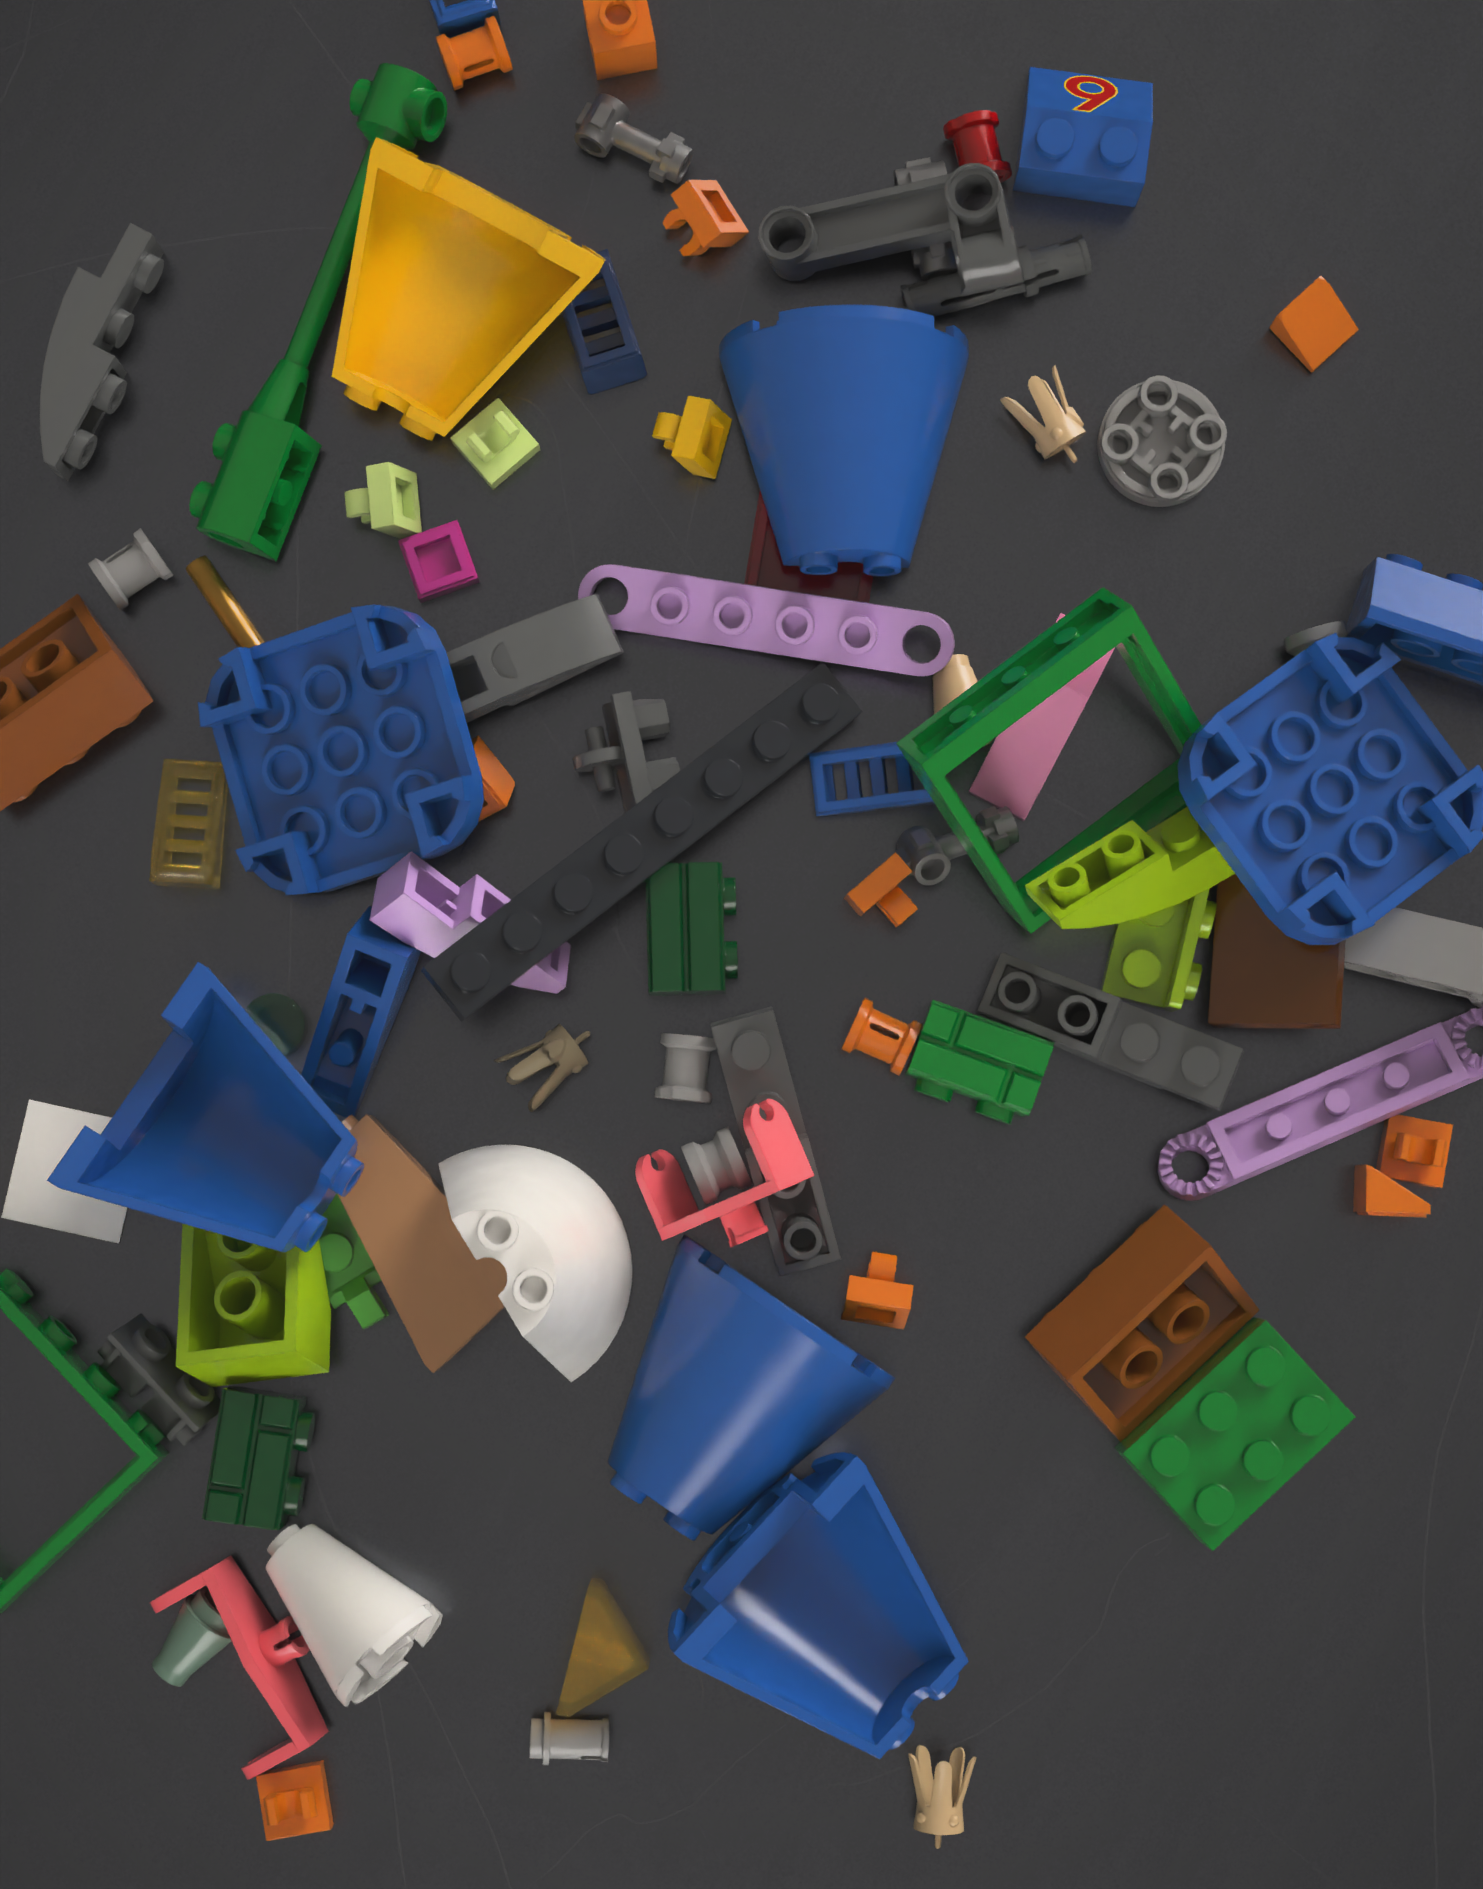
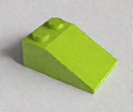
(250, 1311)

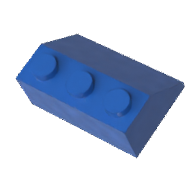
(1421, 616)

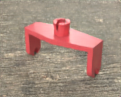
(778, 1157)
(264, 1655)

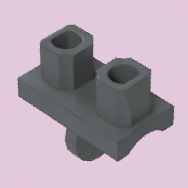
(627, 725)

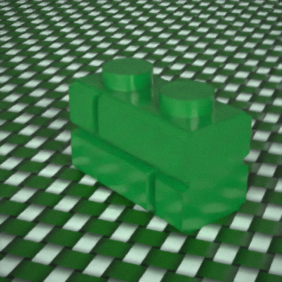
(978, 1061)

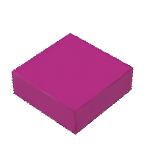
(438, 561)

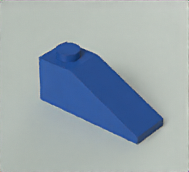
(358, 1014)

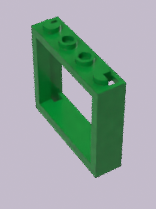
(1018, 688)
(100, 1392)

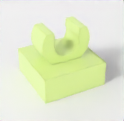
(495, 443)
(388, 502)

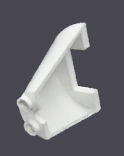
(557, 1242)

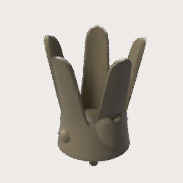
(556, 1049)

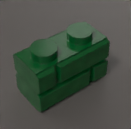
(687, 929)
(257, 1458)

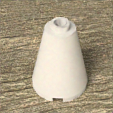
(348, 1610)

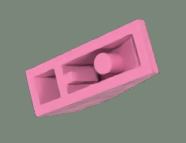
(1029, 747)

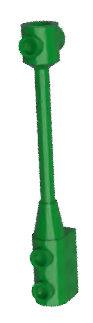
(267, 453)

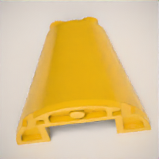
(445, 290)

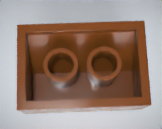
(60, 695)
(1143, 1322)

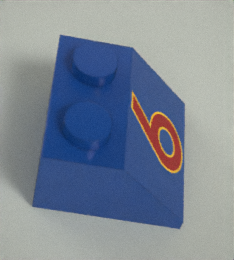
(1084, 137)

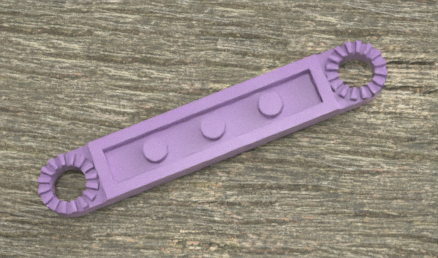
(770, 620)
(1327, 1107)

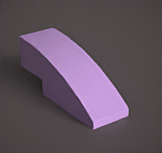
(434, 913)

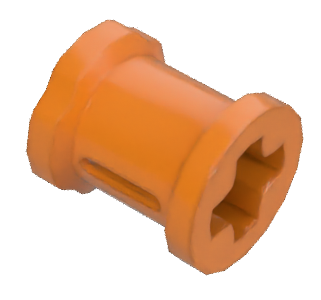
(474, 53)
(882, 1036)

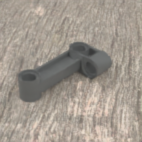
(902, 221)

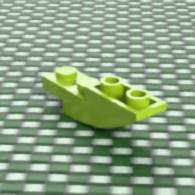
(1131, 874)

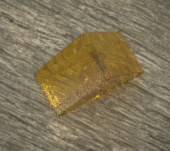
(603, 1652)

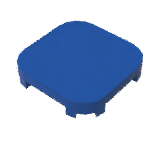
(344, 750)
(1331, 791)

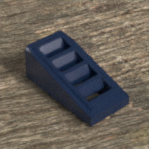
(609, 359)

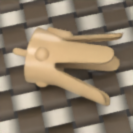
(1061, 425)
(940, 1800)

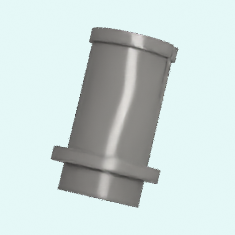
(568, 1739)

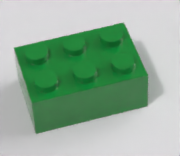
(1234, 1432)

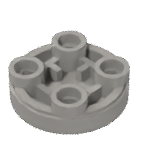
(1161, 442)

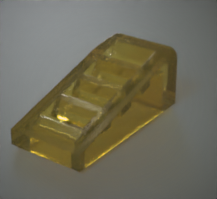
(185, 875)

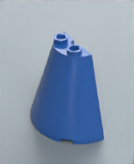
(845, 427)
(219, 1132)
(729, 1395)
(821, 1610)

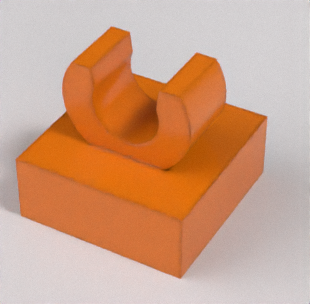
(708, 214)
(882, 890)
(1414, 1150)
(877, 1297)
(294, 1800)

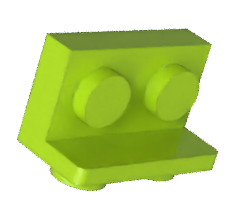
(1155, 953)

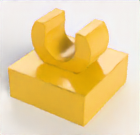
(696, 436)

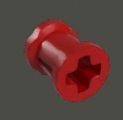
(977, 142)

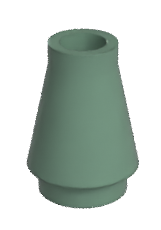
(192, 1640)

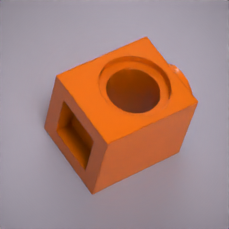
(620, 37)

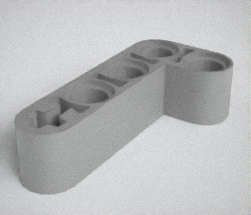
(1421, 953)

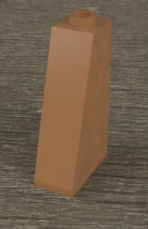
(417, 1248)

